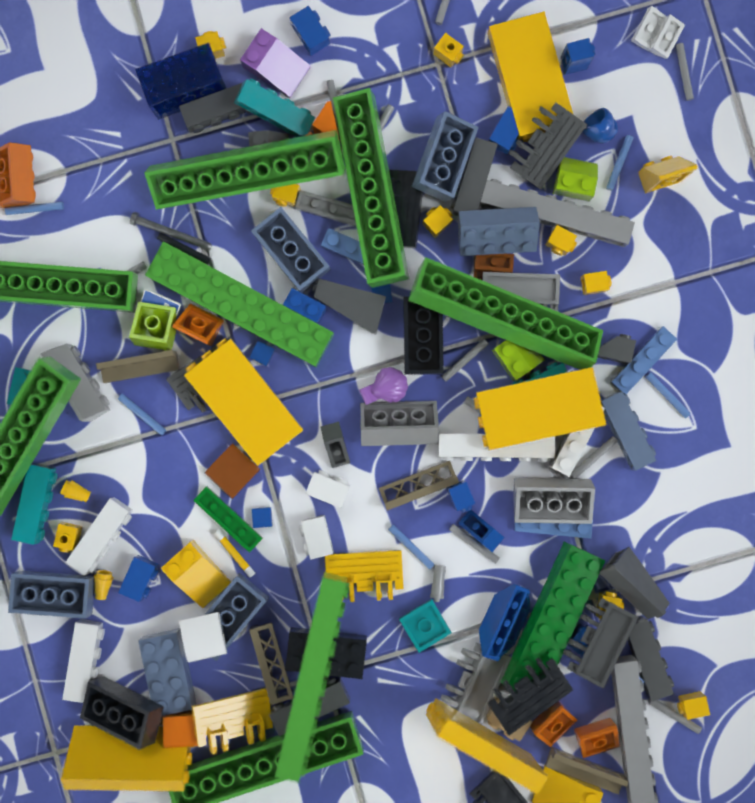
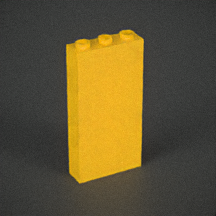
(528, 70)
(243, 401)
(539, 409)
(485, 746)
(107, 763)

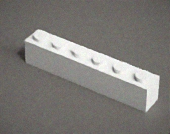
(472, 446)

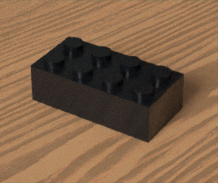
(422, 340)
(347, 656)
(121, 712)

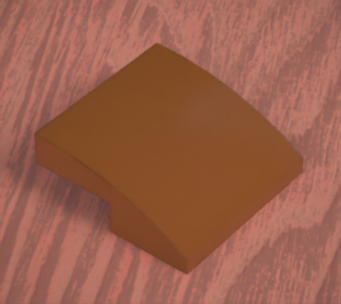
(493, 263)
(232, 471)

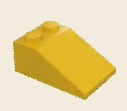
(665, 173)
(196, 574)
(566, 789)

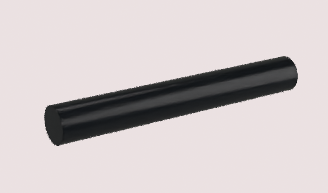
(197, 255)

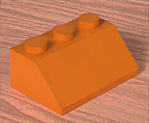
(16, 175)

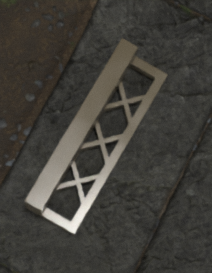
(139, 366)
(421, 492)
(264, 662)
(585, 770)

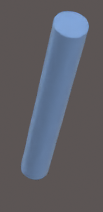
(619, 163)
(34, 208)
(668, 395)
(141, 414)
(411, 547)

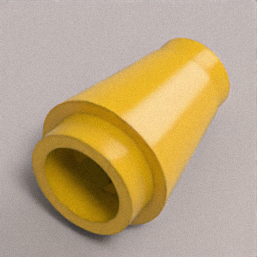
(75, 491)
(102, 584)

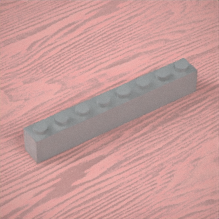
(564, 214)
(632, 730)

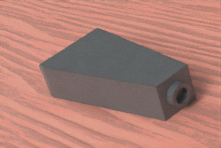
(354, 304)
(634, 583)

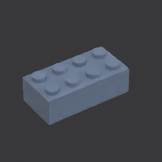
(445, 156)
(498, 231)
(291, 250)
(51, 594)
(237, 607)
(167, 671)

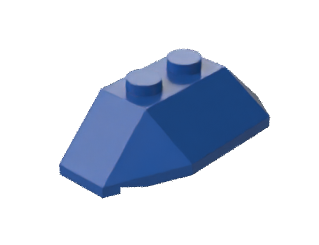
(504, 621)

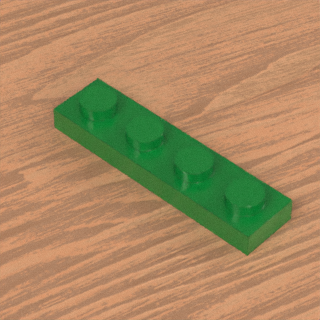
(228, 519)

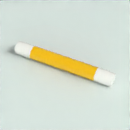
(234, 553)

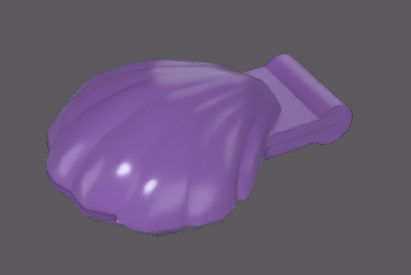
(388, 385)

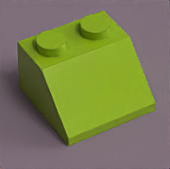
(576, 179)
(153, 326)
(516, 359)

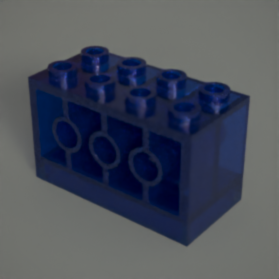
(180, 80)

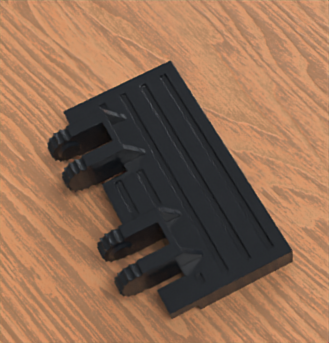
(408, 205)
(530, 696)
(496, 789)

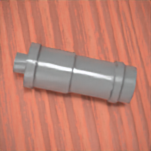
(437, 589)

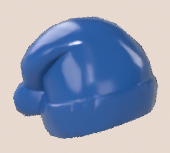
(601, 126)

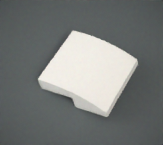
(658, 32)
(203, 637)

